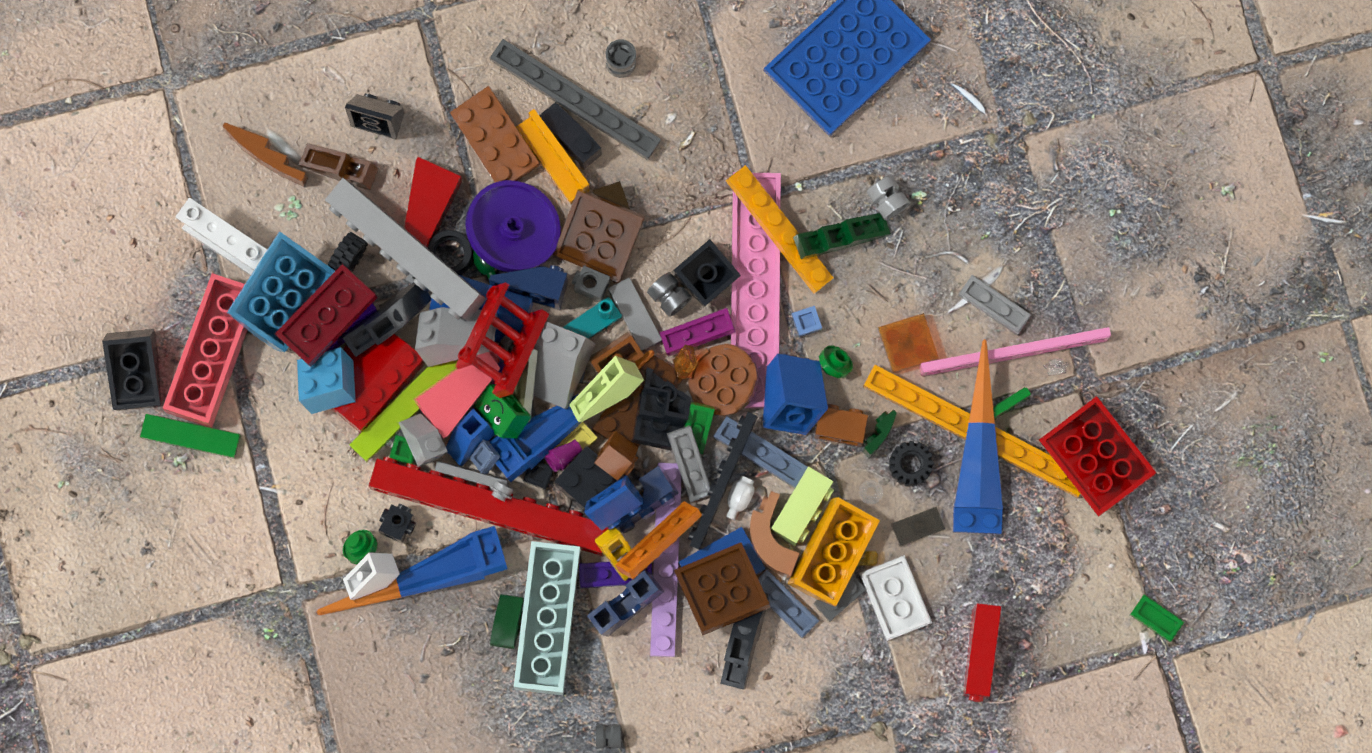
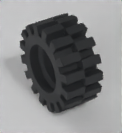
(348, 252)
(921, 453)

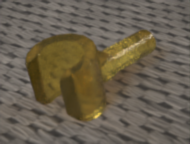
(870, 559)

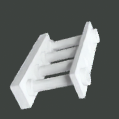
(220, 236)

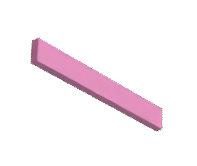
(1016, 351)

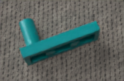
(595, 319)

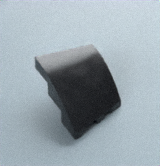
(659, 411)

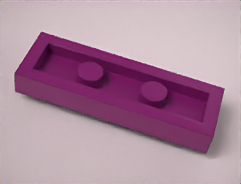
(697, 331)

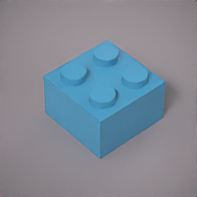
(327, 382)

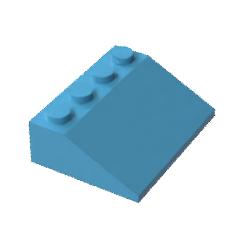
(278, 289)

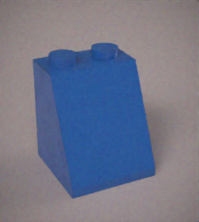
(793, 394)

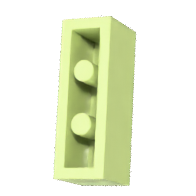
(803, 507)

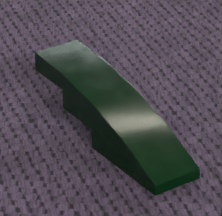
(841, 235)

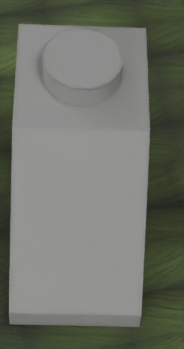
(422, 439)

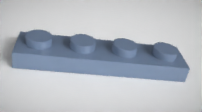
(764, 454)

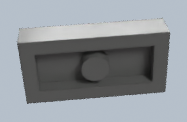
(851, 592)

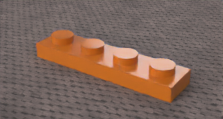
(658, 540)

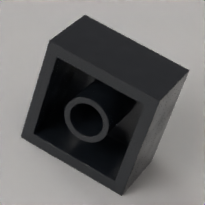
(583, 478)

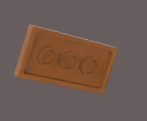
(494, 137)

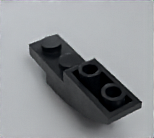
(387, 320)
(741, 650)

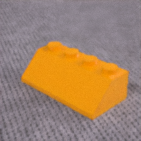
(833, 551)

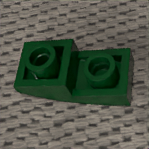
(883, 428)
(506, 621)

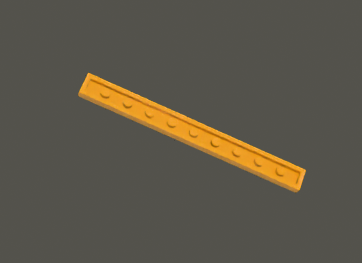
(956, 421)

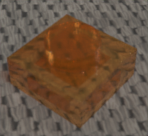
(685, 362)

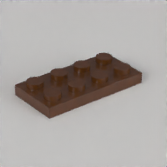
(623, 414)

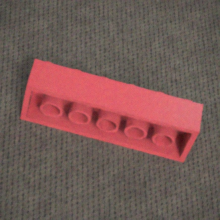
(207, 356)

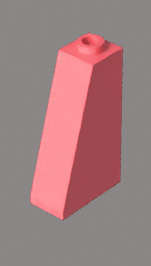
(454, 394)

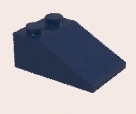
(542, 284)

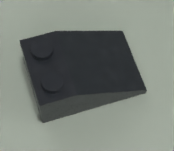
(375, 115)
(132, 369)

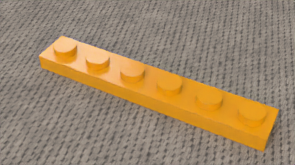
(777, 227)

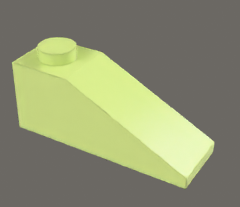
(609, 387)

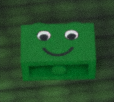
(503, 414)

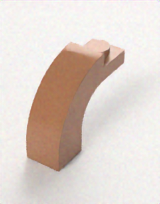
(772, 555)

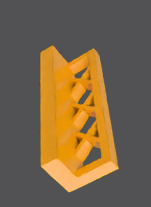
(552, 156)

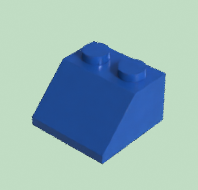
(614, 503)

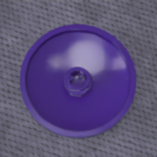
(512, 226)

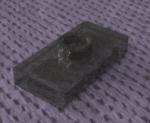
(918, 526)

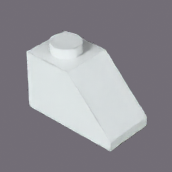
(371, 575)

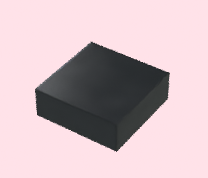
(539, 476)

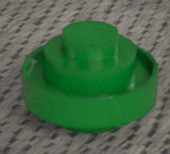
(835, 362)
(359, 545)

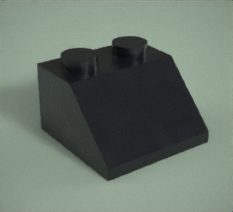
(706, 273)

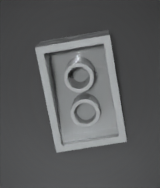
(443, 336)
(560, 364)

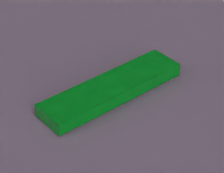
(190, 436)

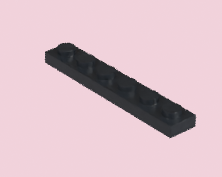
(718, 489)

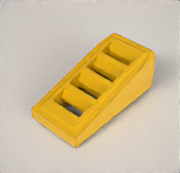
(608, 542)

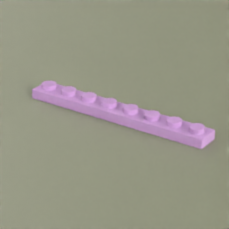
(664, 607)

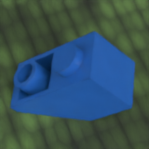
(468, 436)

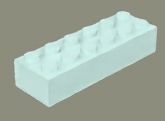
(547, 618)

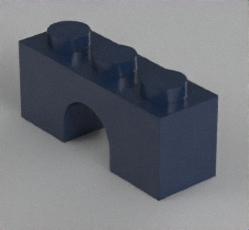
(657, 492)
(632, 600)

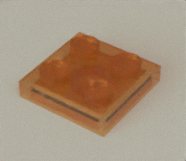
(908, 343)

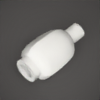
(739, 496)

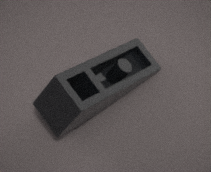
(571, 136)

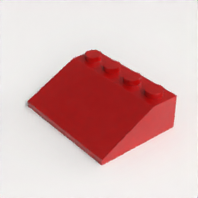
(379, 378)
(1097, 456)

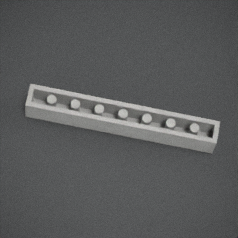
(405, 249)

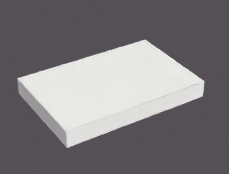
(895, 598)

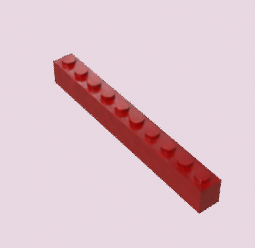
(479, 504)

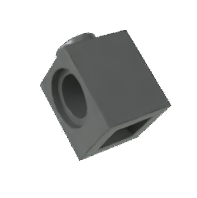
(595, 293)

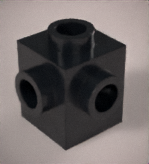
(397, 531)

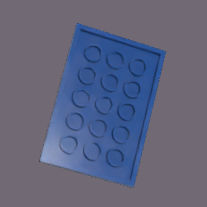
(846, 58)

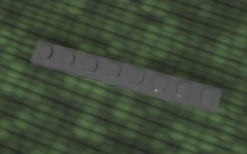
(575, 99)

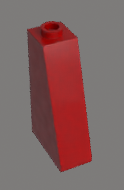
(429, 199)
(981, 651)

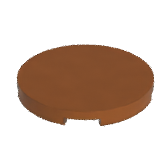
(724, 379)

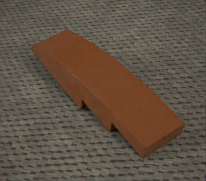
(259, 149)

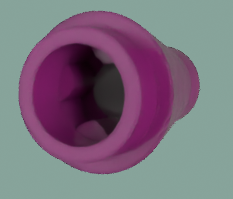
(561, 456)

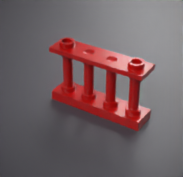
(523, 341)

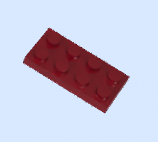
(326, 315)

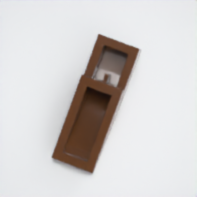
(338, 166)

